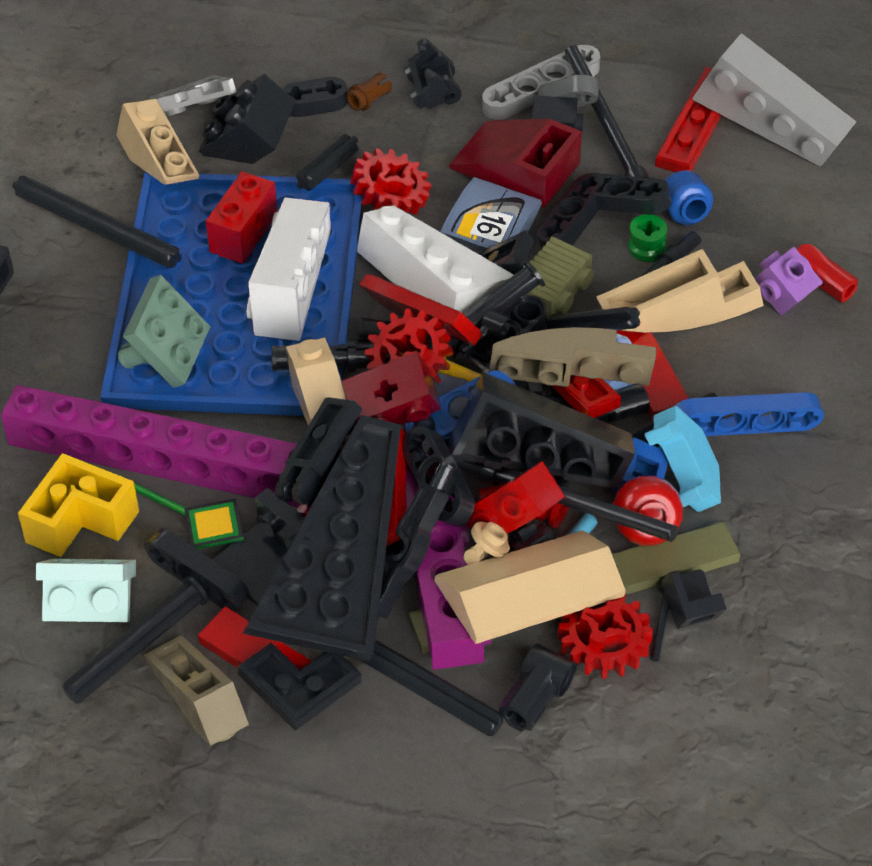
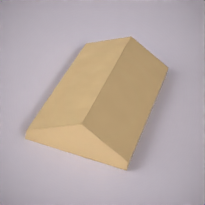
(531, 585)

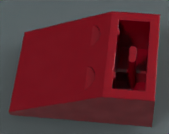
(522, 156)

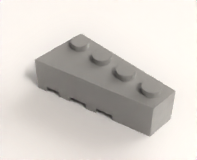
(773, 102)

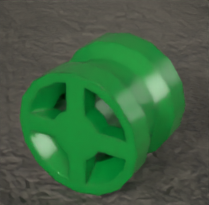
(647, 237)

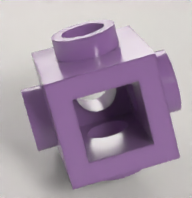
(786, 279)

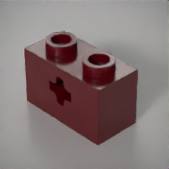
(395, 391)

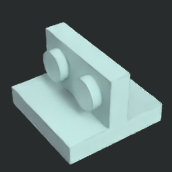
(86, 589)

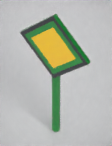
(207, 523)

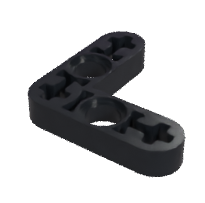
(600, 192)

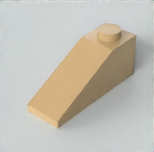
(314, 376)

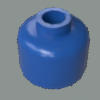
(690, 198)

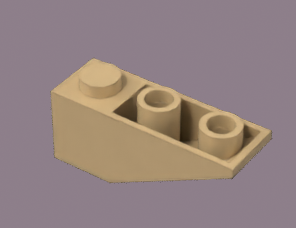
(153, 143)

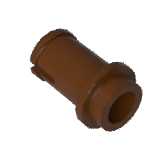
(363, 95)

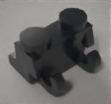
(432, 76)

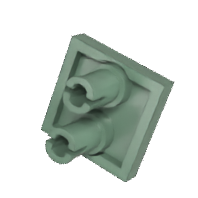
(164, 333)

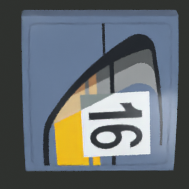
(489, 215)

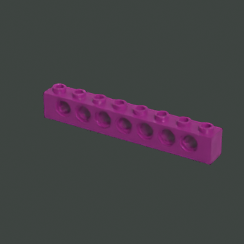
(144, 442)

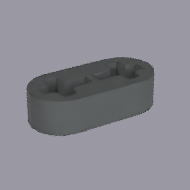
(577, 86)

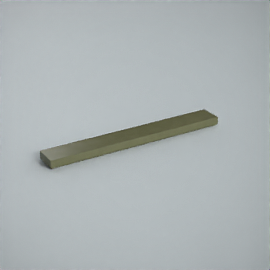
(649, 565)

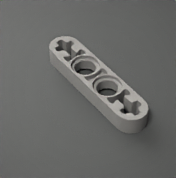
(505, 98)

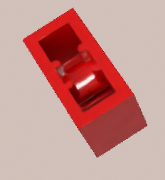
(241, 217)
(518, 500)

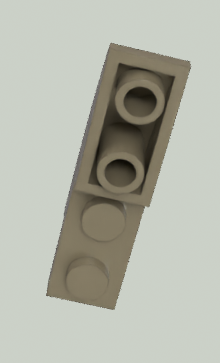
(558, 353)

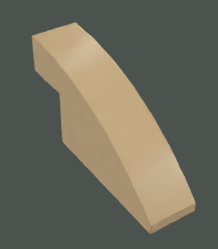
(687, 295)

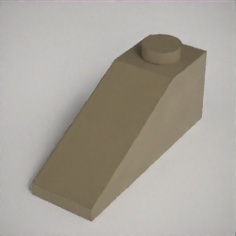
(198, 690)

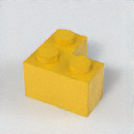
(74, 498)

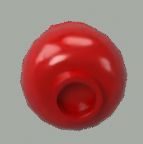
(652, 498)

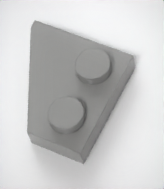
(200, 92)

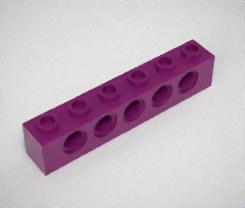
(446, 636)

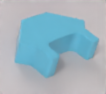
(688, 457)

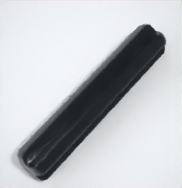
(327, 162)
(614, 318)

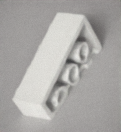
(426, 259)
(288, 269)

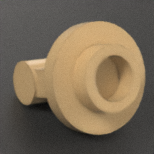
(490, 540)

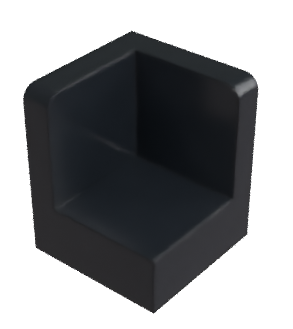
(691, 598)

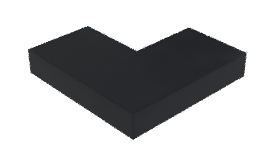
(294, 692)

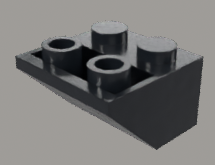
(248, 122)

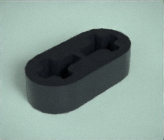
(315, 96)

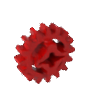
(390, 181)
(409, 334)
(606, 636)

